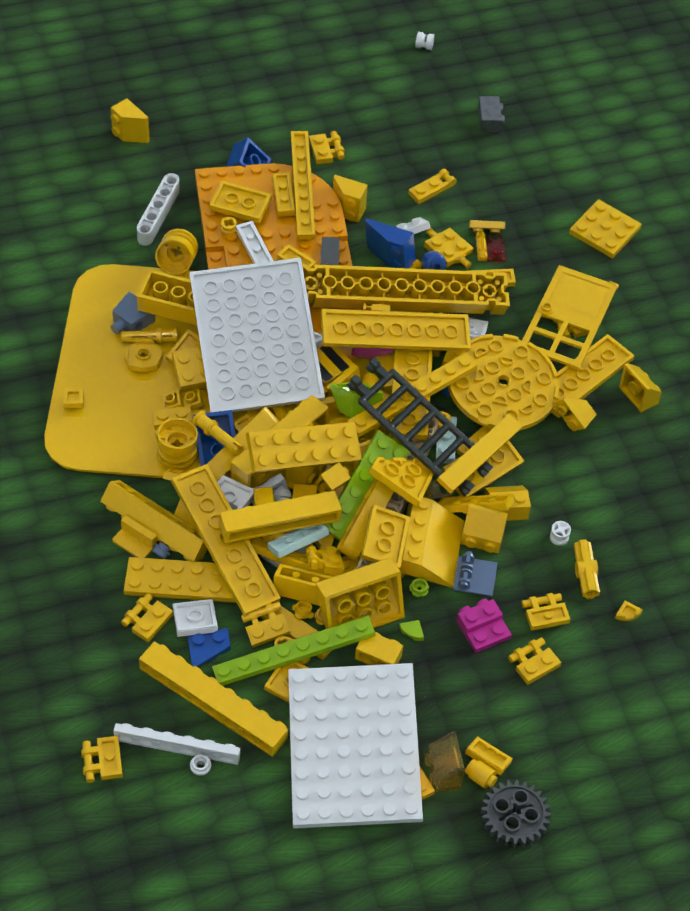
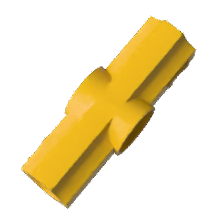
(586, 569)

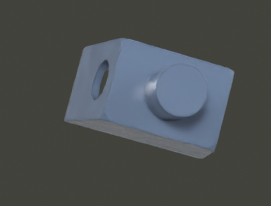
(128, 317)

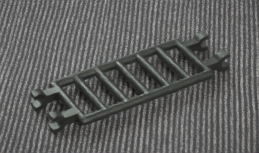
(375, 367)

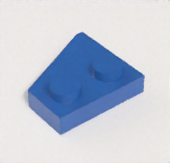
(208, 646)

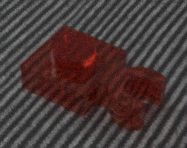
(496, 250)

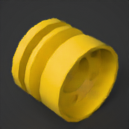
(175, 260)
(177, 443)

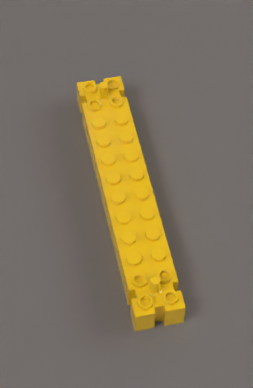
(406, 289)

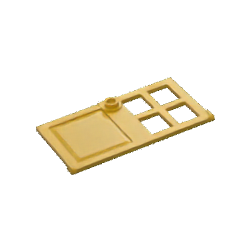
(575, 302)

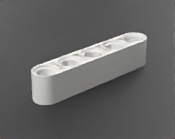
(158, 209)

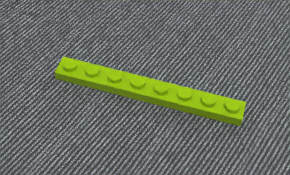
(294, 651)

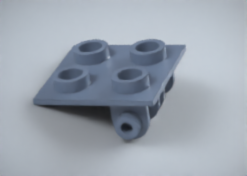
(475, 575)

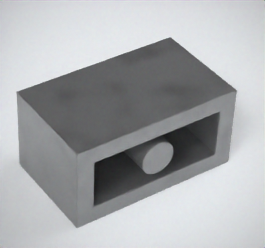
(490, 114)

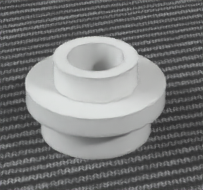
(200, 759)

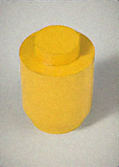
(481, 774)

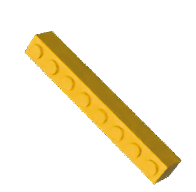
(213, 698)

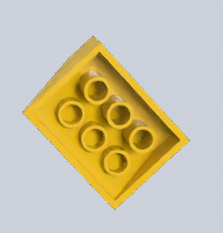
(432, 543)
(363, 592)

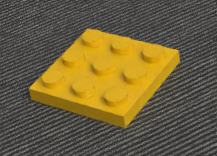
(605, 228)

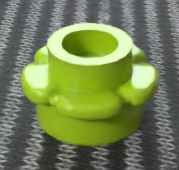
(419, 583)

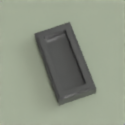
(330, 251)

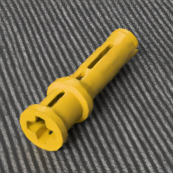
(126, 336)
(211, 428)

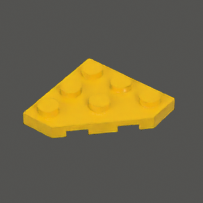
(403, 476)

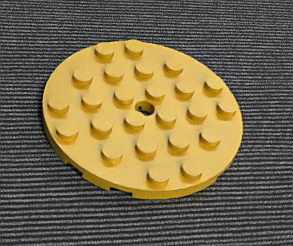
(529, 376)

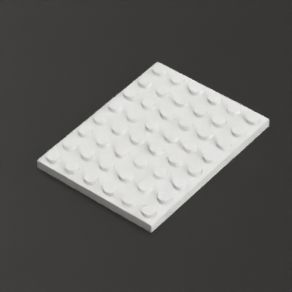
(256, 335)
(354, 746)

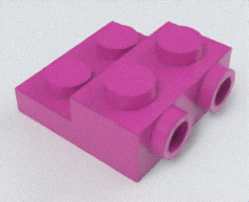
(483, 625)

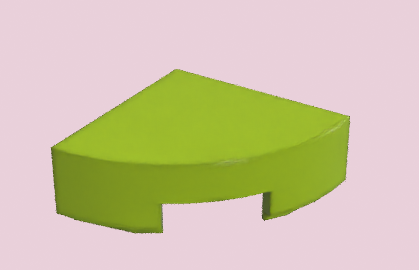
(412, 630)

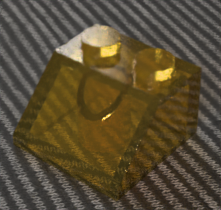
(445, 763)

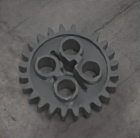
(506, 797)

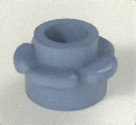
(161, 550)

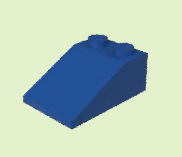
(390, 244)
(208, 445)

